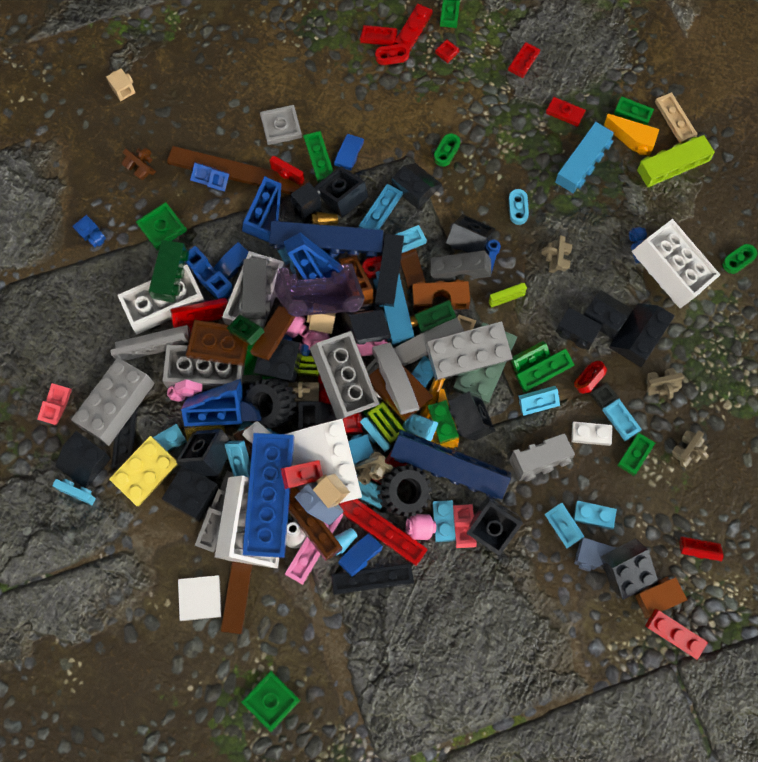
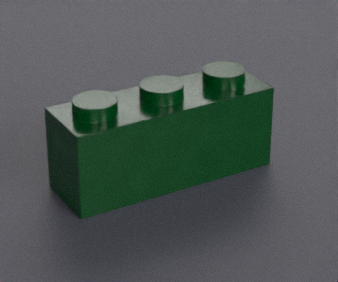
(168, 271)

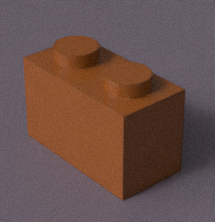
(662, 597)

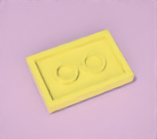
(144, 471)

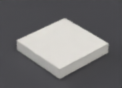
(199, 598)

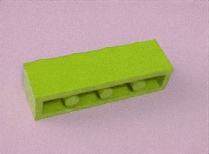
(675, 160)

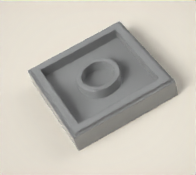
(280, 124)

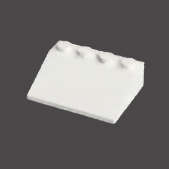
(676, 263)
(330, 446)
(232, 526)

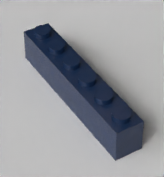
(330, 238)
(451, 464)

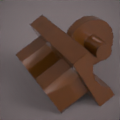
(132, 159)

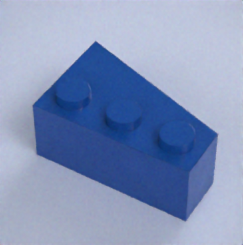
(263, 210)
(310, 259)
(214, 406)

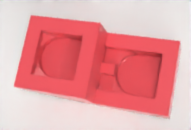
(55, 404)
(462, 518)

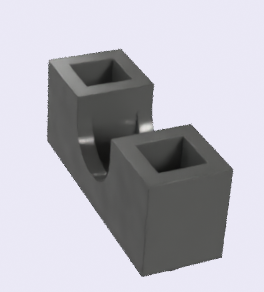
(474, 264)

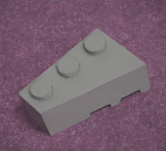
(541, 457)

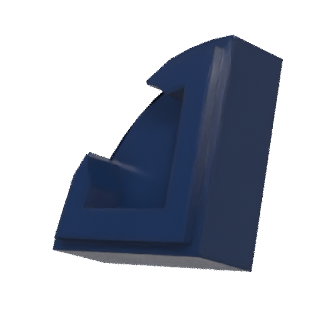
(249, 412)

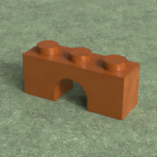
(455, 291)

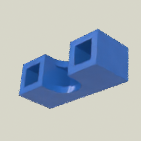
(213, 281)

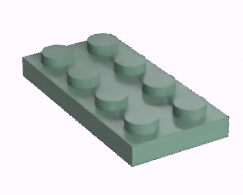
(485, 379)

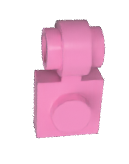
(183, 389)

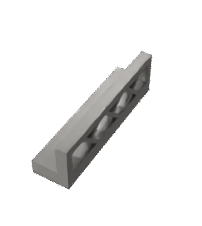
(151, 343)

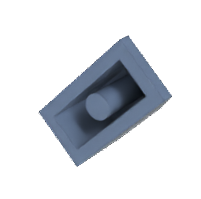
(314, 505)
(590, 554)

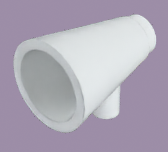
(295, 539)

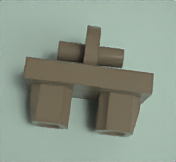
(555, 253)
(664, 385)
(305, 391)
(693, 449)
(372, 468)

